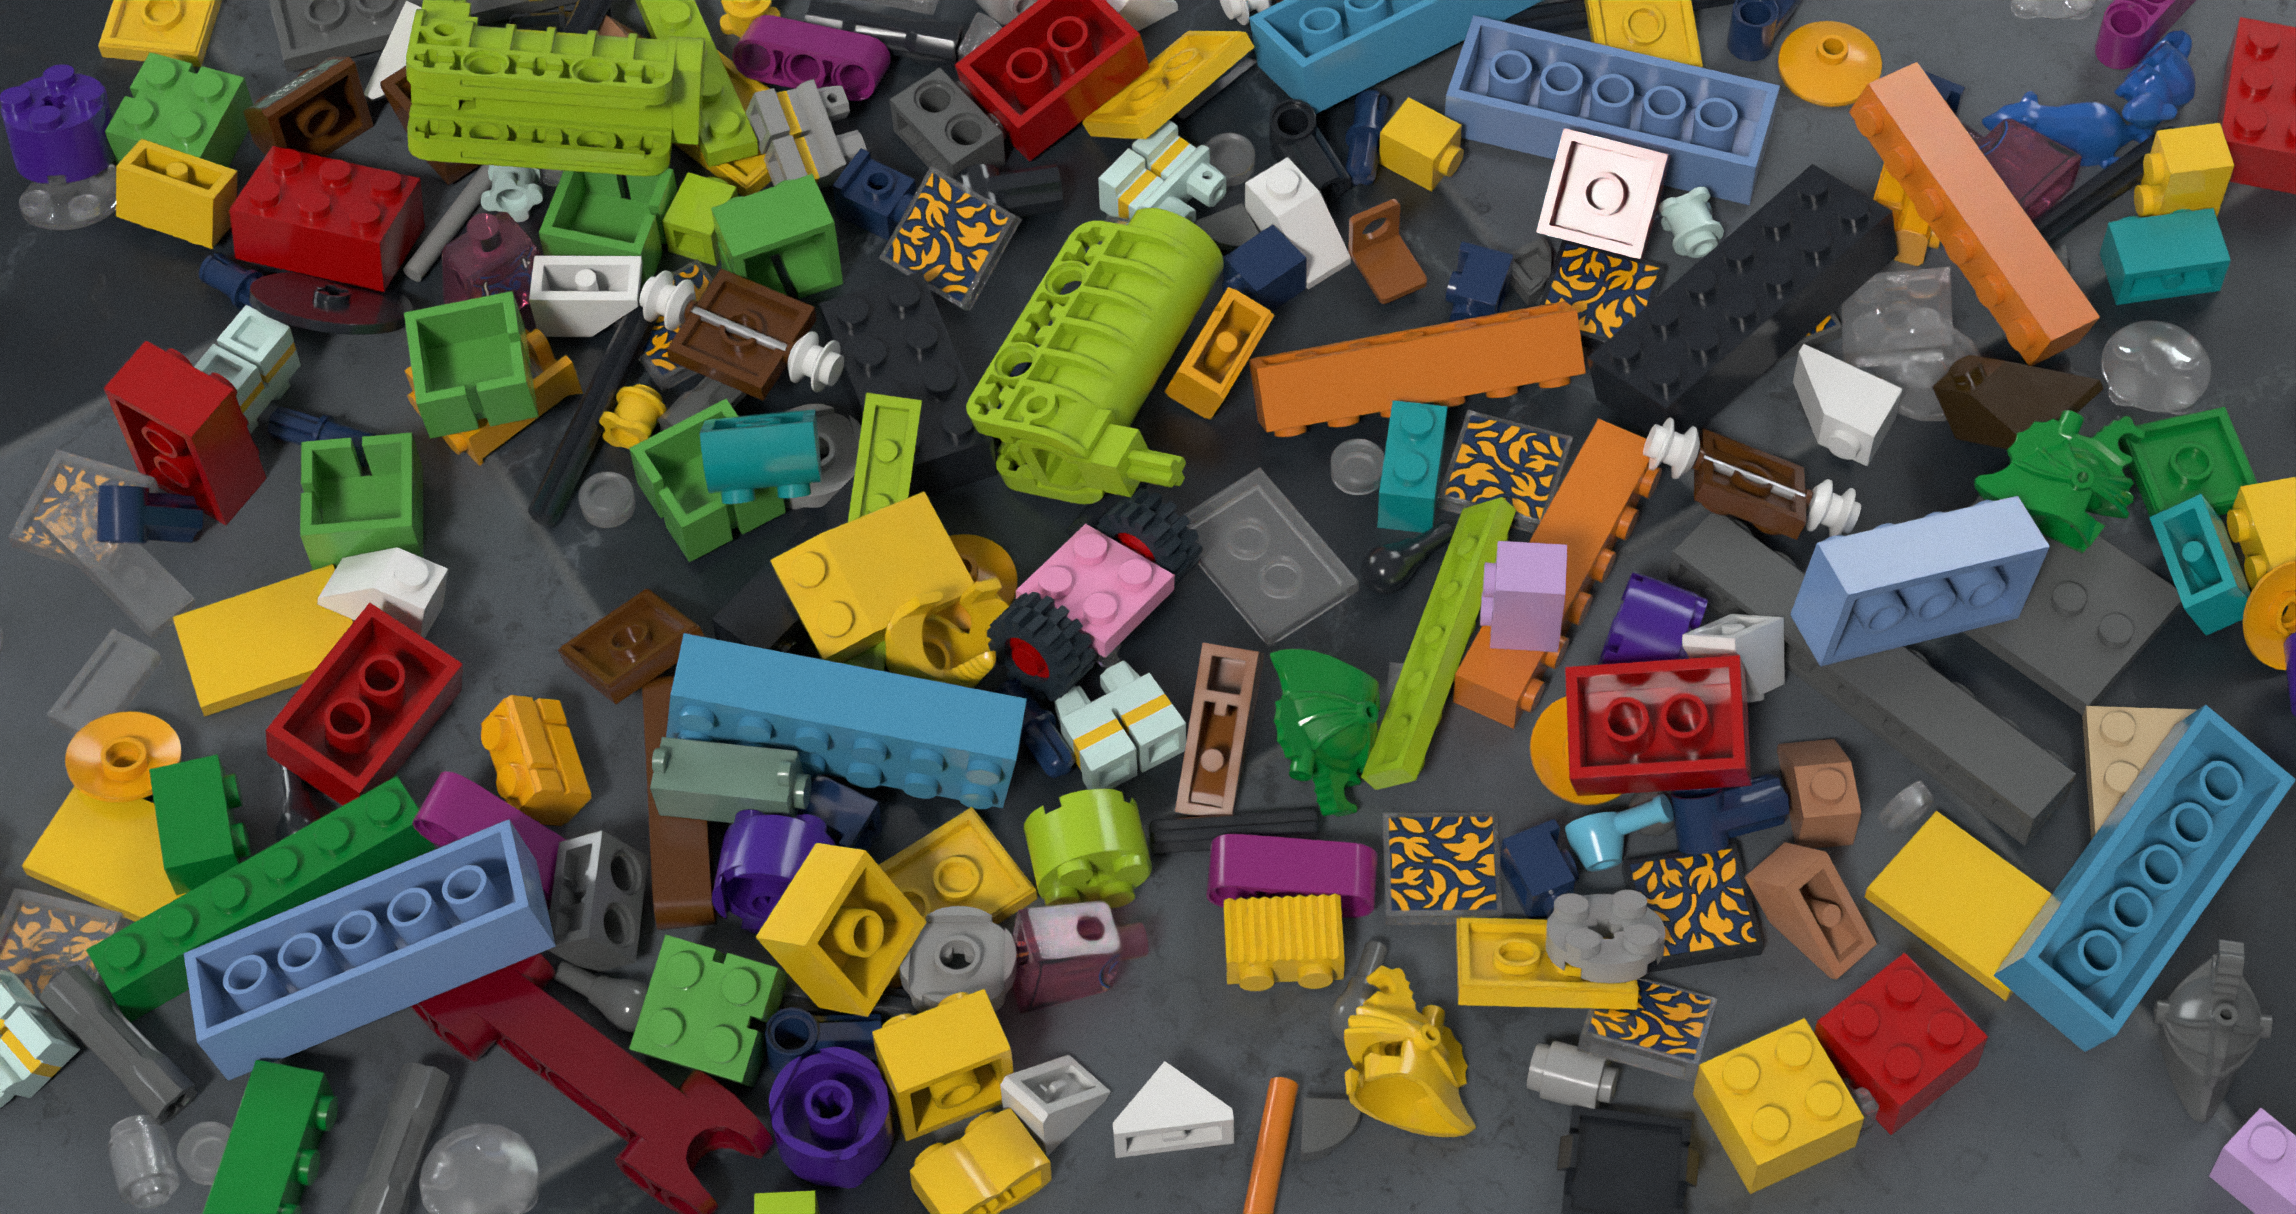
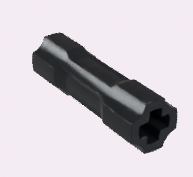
(921, 40)

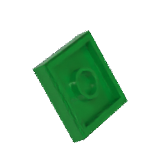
(2188, 459)

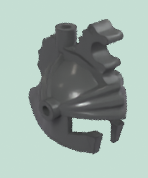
(2210, 1030)

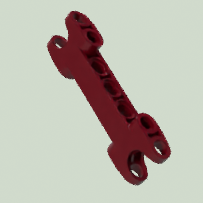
(662, 1124)

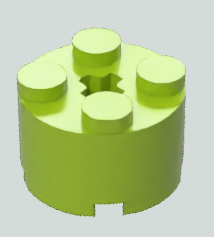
(1088, 849)

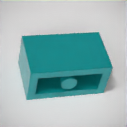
(2164, 256)
(1412, 466)
(2202, 563)

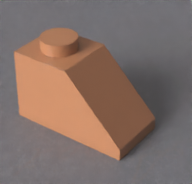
(1820, 793)
(1811, 907)

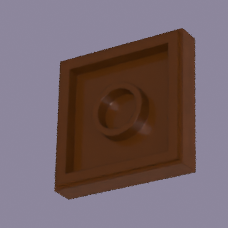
(629, 645)

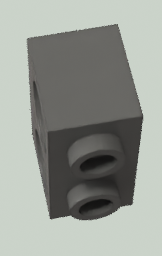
(946, 125)
(597, 901)

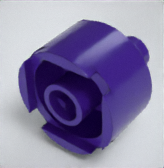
(58, 125)
(1652, 622)
(760, 862)
(806, 1124)

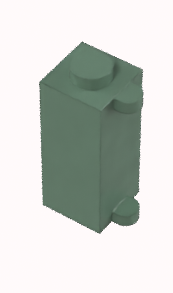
(722, 779)

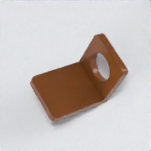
(1383, 254)

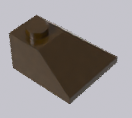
(1996, 399)

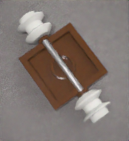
(741, 333)
(1750, 483)

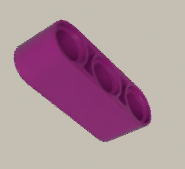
(2133, 28)
(787, 61)
(461, 808)
(1292, 867)

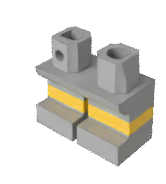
(798, 134)

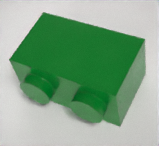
(198, 821)

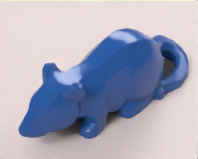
(2159, 83)
(2083, 127)

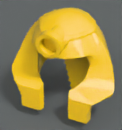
(935, 646)

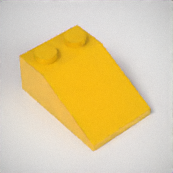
(863, 570)

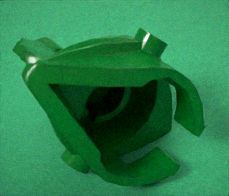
(2067, 475)
(1325, 723)

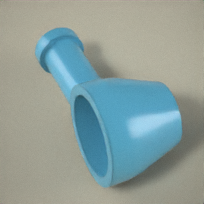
(1600, 836)

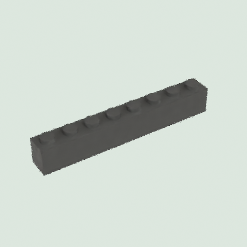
(1887, 692)

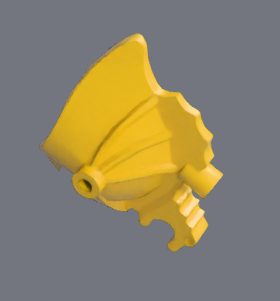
(1405, 1062)

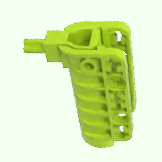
(549, 95)
(1096, 359)

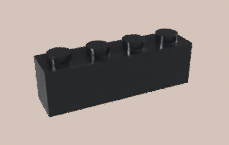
(762, 610)

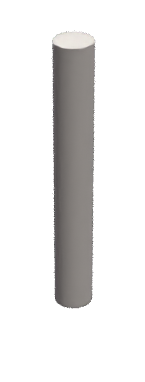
(448, 225)

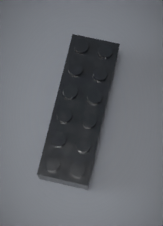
(1744, 304)

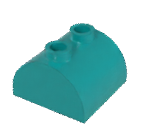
(761, 453)

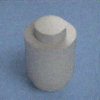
(1571, 1076)

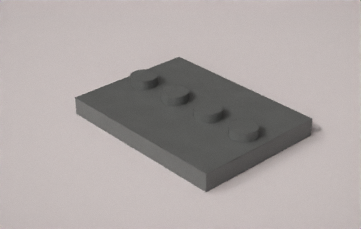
(2082, 621)

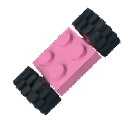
(1093, 593)

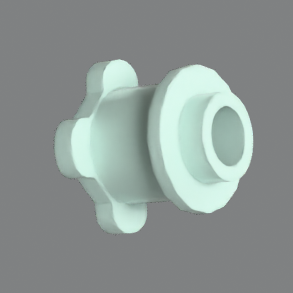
(513, 191)
(1691, 223)

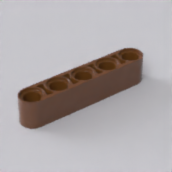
(678, 846)

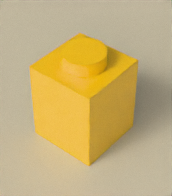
(1421, 144)

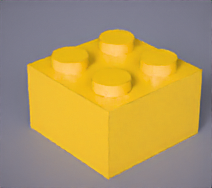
(841, 929)
(943, 1062)
(1777, 1105)

